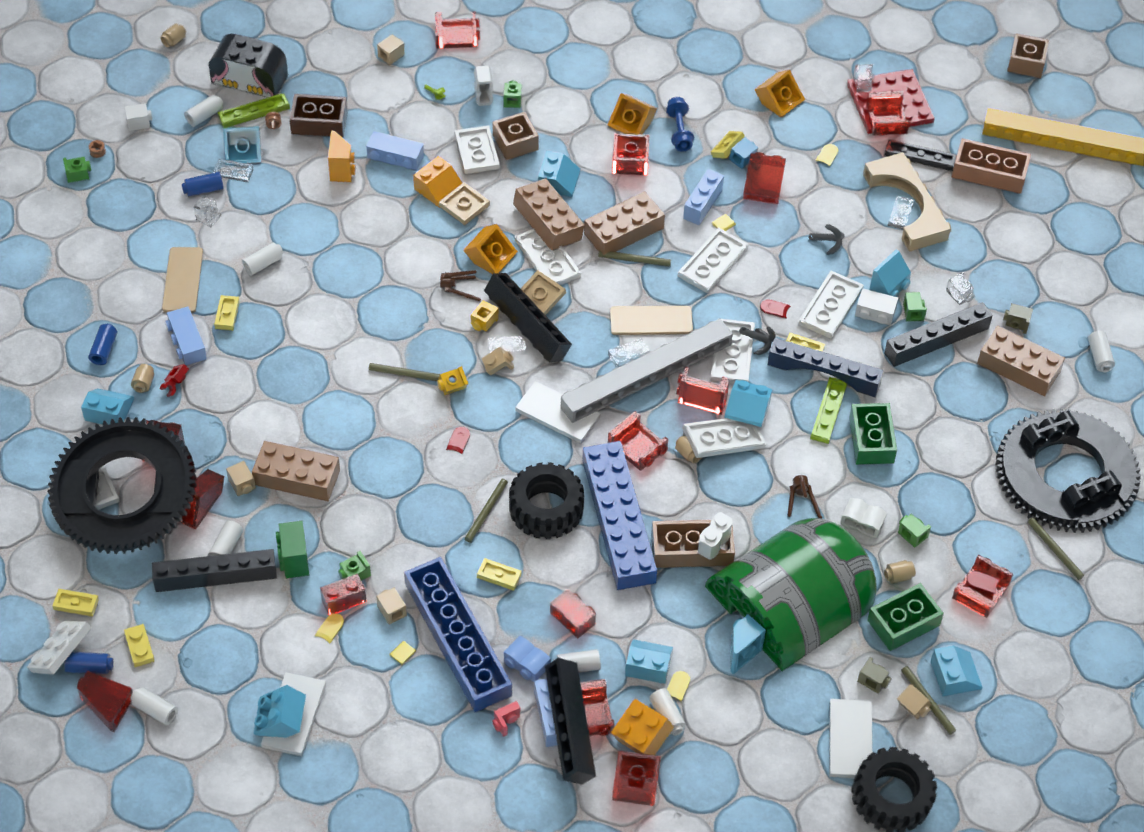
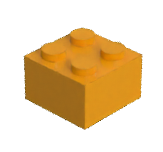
(642, 729)

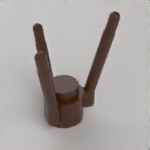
(449, 280)
(802, 487)

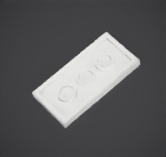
(712, 260)
(553, 263)
(830, 304)
(735, 359)
(544, 407)
(722, 437)
(313, 690)
(849, 736)

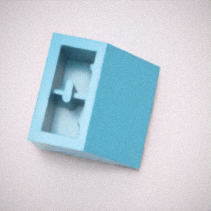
(280, 713)

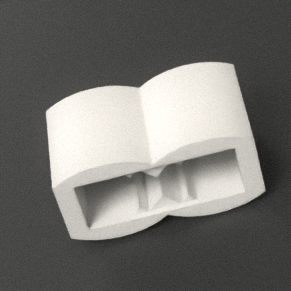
(483, 85)
(863, 517)
(715, 535)

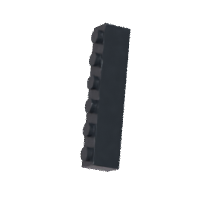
(527, 317)
(938, 334)
(214, 570)
(570, 721)

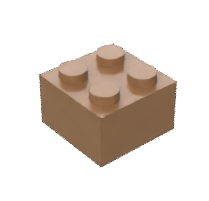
(1028, 55)
(515, 135)

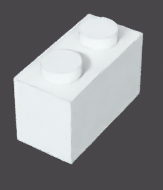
(876, 306)

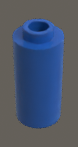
(202, 184)
(102, 344)
(93, 662)

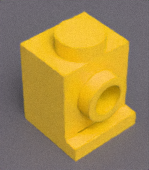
(484, 316)
(449, 387)

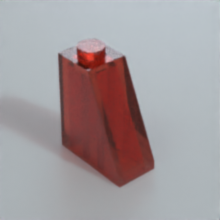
(207, 492)
(105, 698)

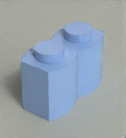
(526, 658)

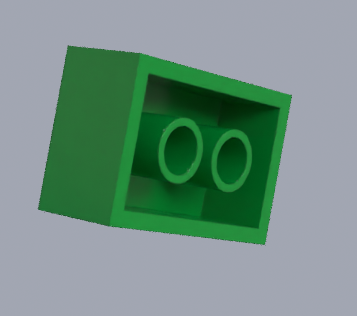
(873, 433)
(905, 616)

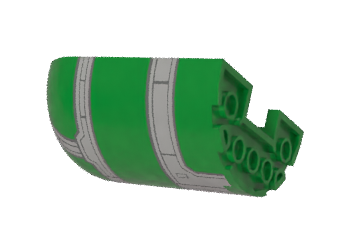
(799, 587)

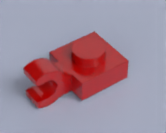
(175, 376)

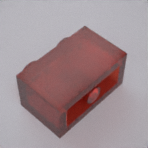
(343, 594)
(573, 613)

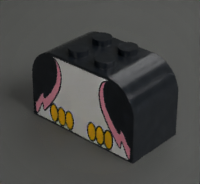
(248, 65)

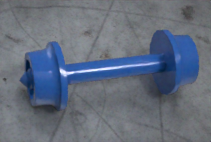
(682, 138)

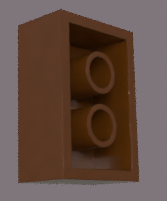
(318, 115)

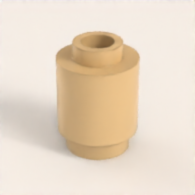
(173, 35)
(142, 378)
(685, 449)
(899, 571)

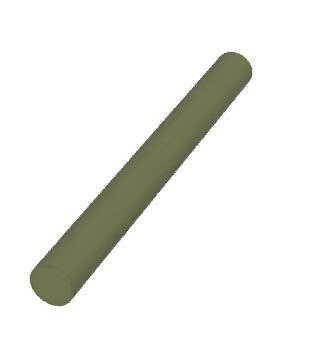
(636, 258)
(403, 372)
(486, 510)
(1056, 549)
(934, 707)

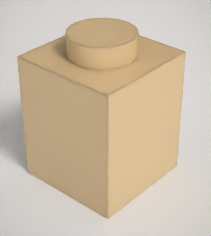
(390, 49)
(241, 478)
(391, 605)
(914, 702)

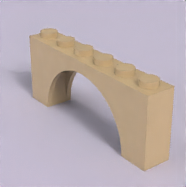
(898, 173)

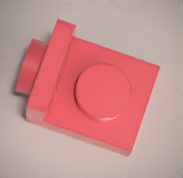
(504, 715)

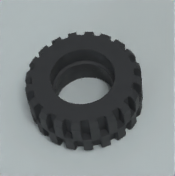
(546, 479)
(902, 766)

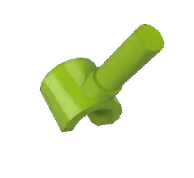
(438, 94)

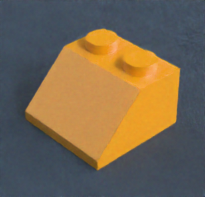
(780, 93)
(631, 115)
(340, 159)
(436, 180)
(490, 249)

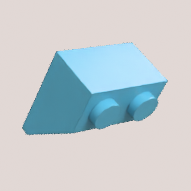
(242, 144)
(559, 172)
(891, 275)
(748, 403)
(105, 405)
(745, 642)
(648, 661)
(955, 670)

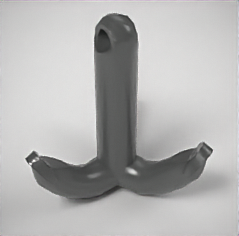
(836, 236)
(760, 335)

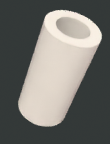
(203, 110)
(262, 258)
(1101, 351)
(226, 539)
(585, 660)
(664, 704)
(154, 705)

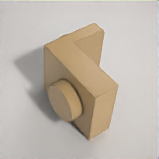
(497, 360)

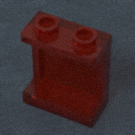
(456, 32)
(887, 113)
(764, 178)
(702, 393)
(638, 442)
(979, 600)
(597, 707)

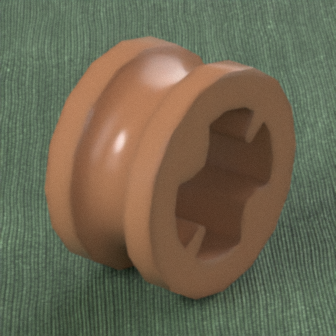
(273, 116)
(97, 153)

